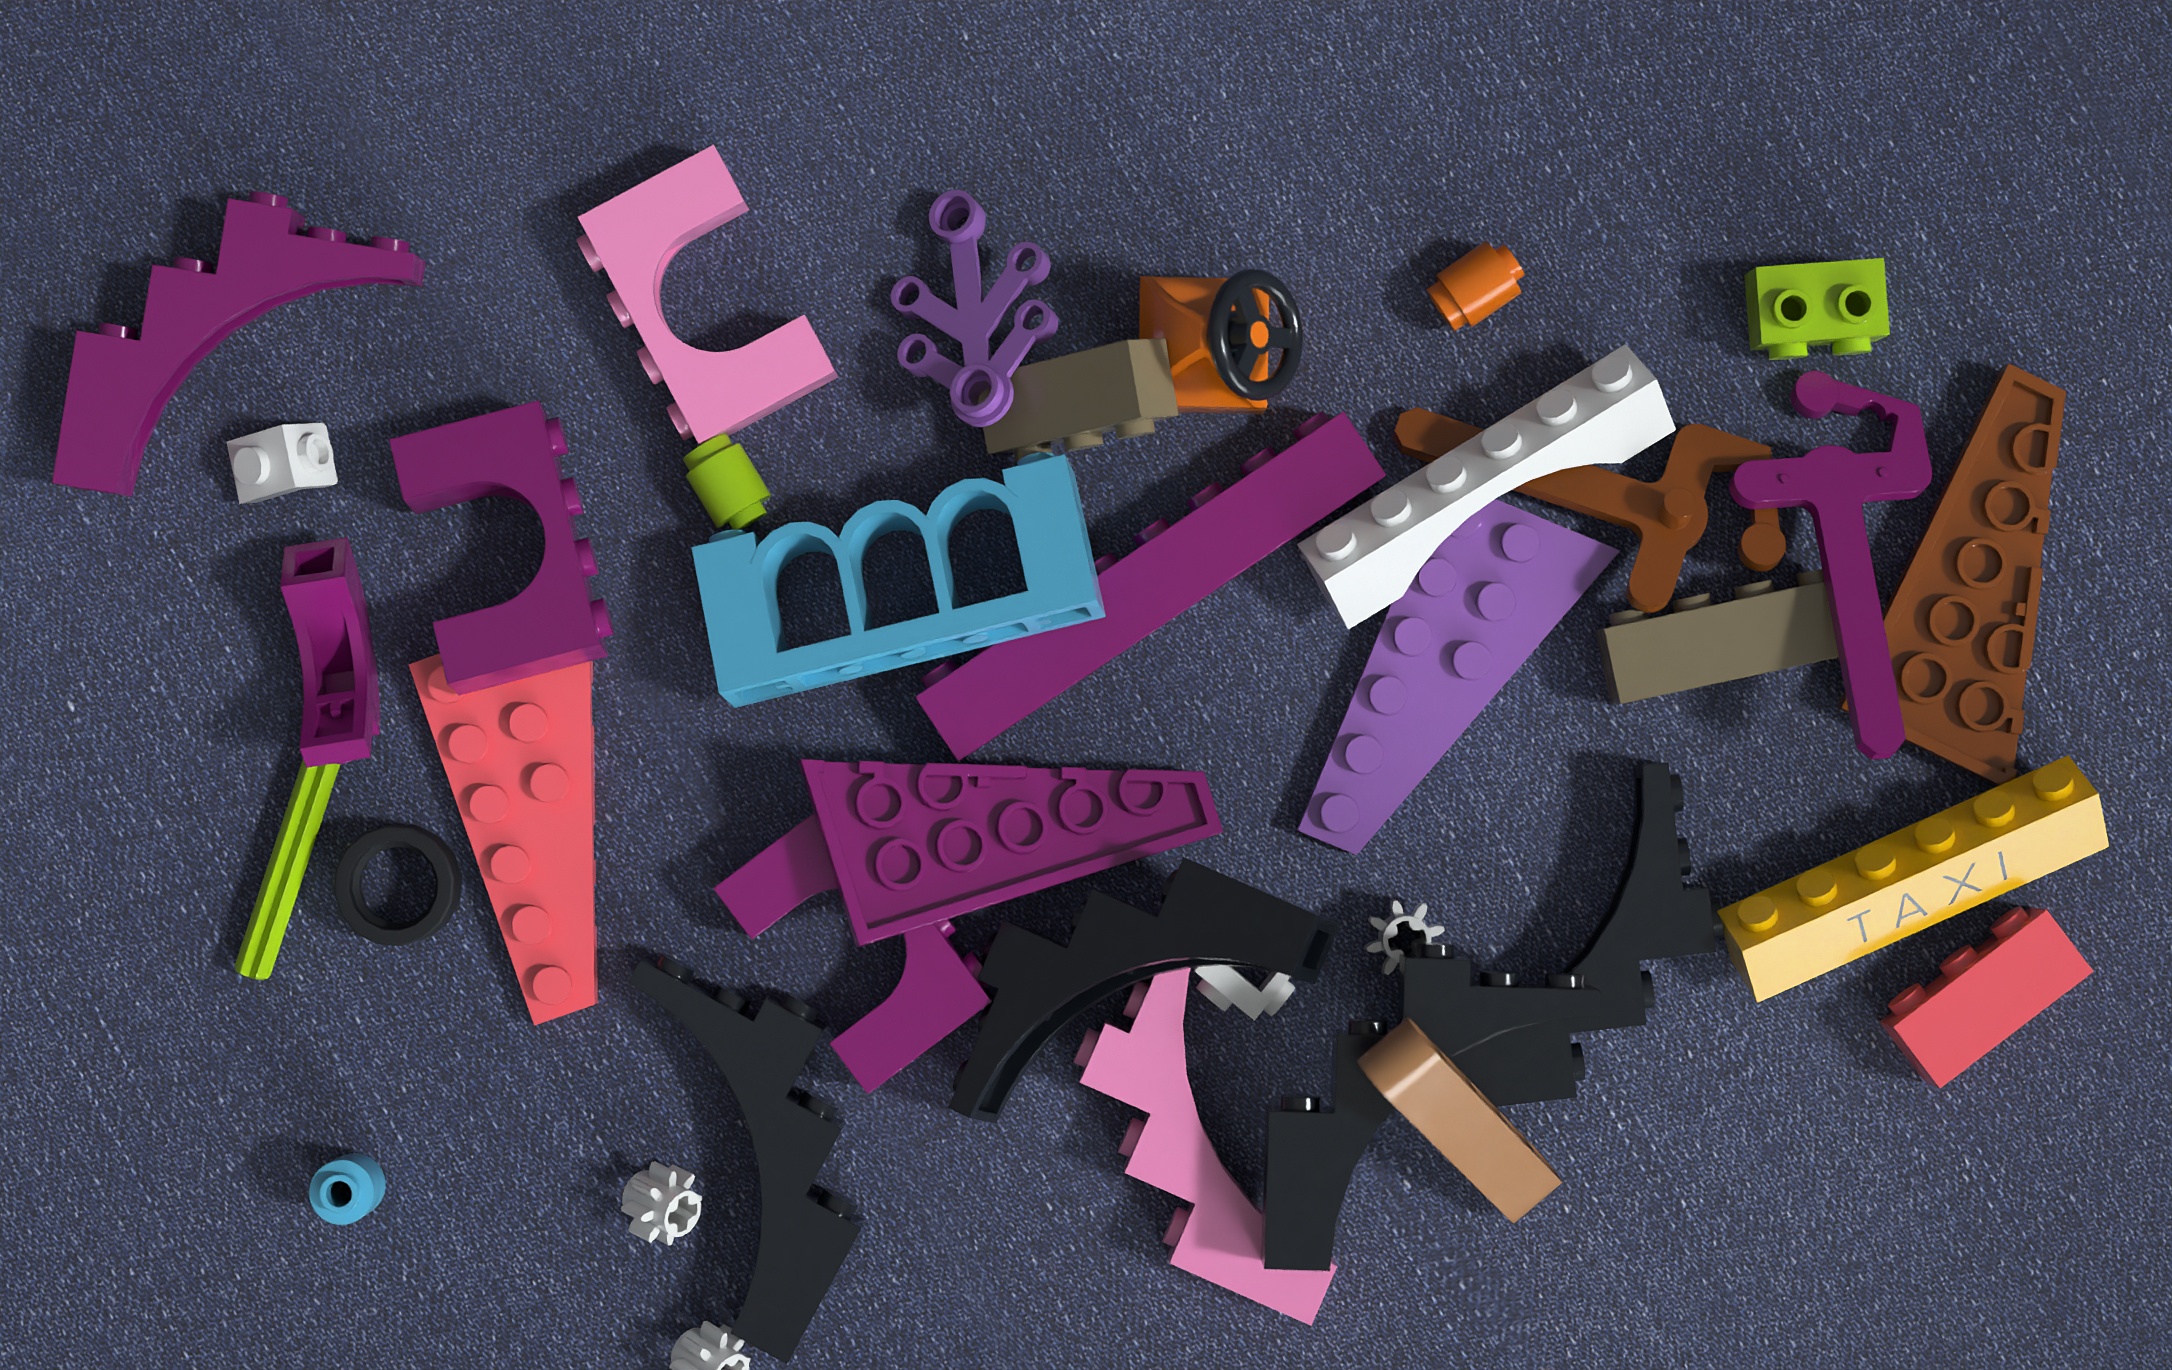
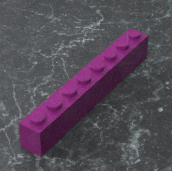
(1156, 581)

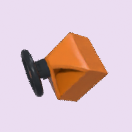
(1222, 338)

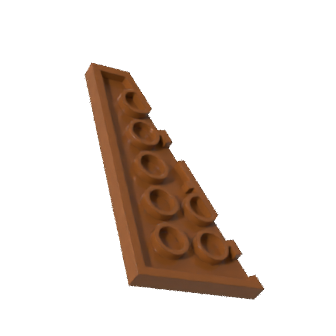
(1973, 585)

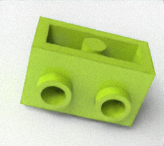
(1817, 306)

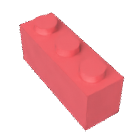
(1984, 994)

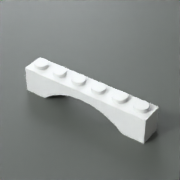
(1588, 419)

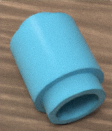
(363, 1178)

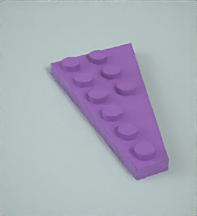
(1442, 659)

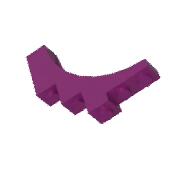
(263, 262)

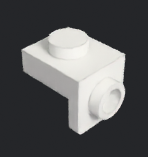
(281, 461)
(1227, 986)

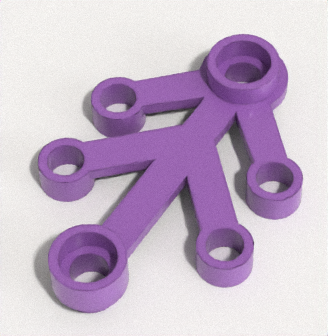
(975, 316)

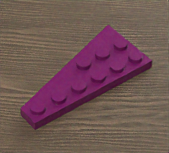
(963, 837)

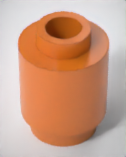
(1476, 285)

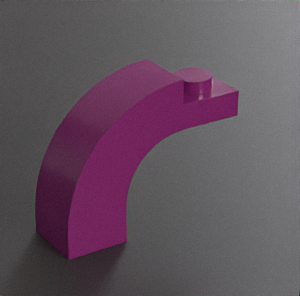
(334, 650)

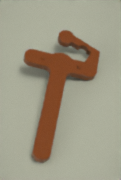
(1663, 514)

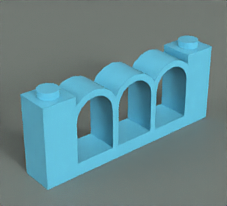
(741, 577)

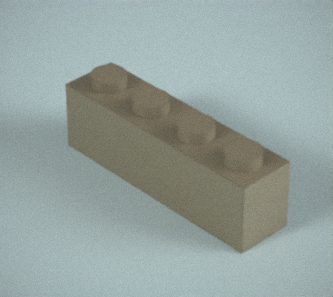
(1718, 641)

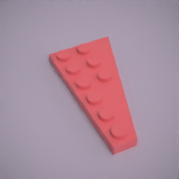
(527, 801)

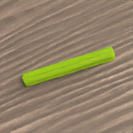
(285, 870)

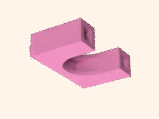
(635, 242)

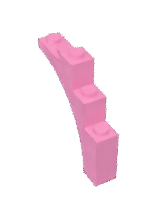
(1172, 1151)

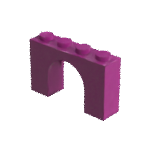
(556, 616)
(937, 983)

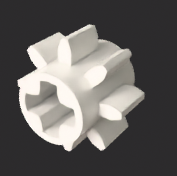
(1388, 929)
(661, 1203)
(708, 1350)

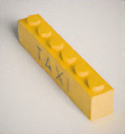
(1914, 878)

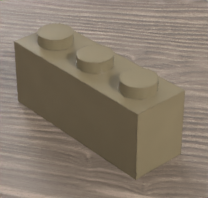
(1083, 396)

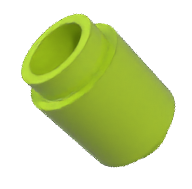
(727, 483)

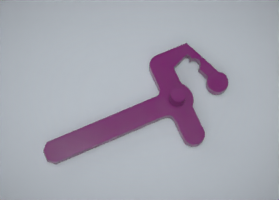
(1832, 488)

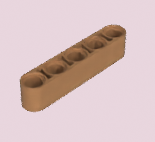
(1459, 1120)

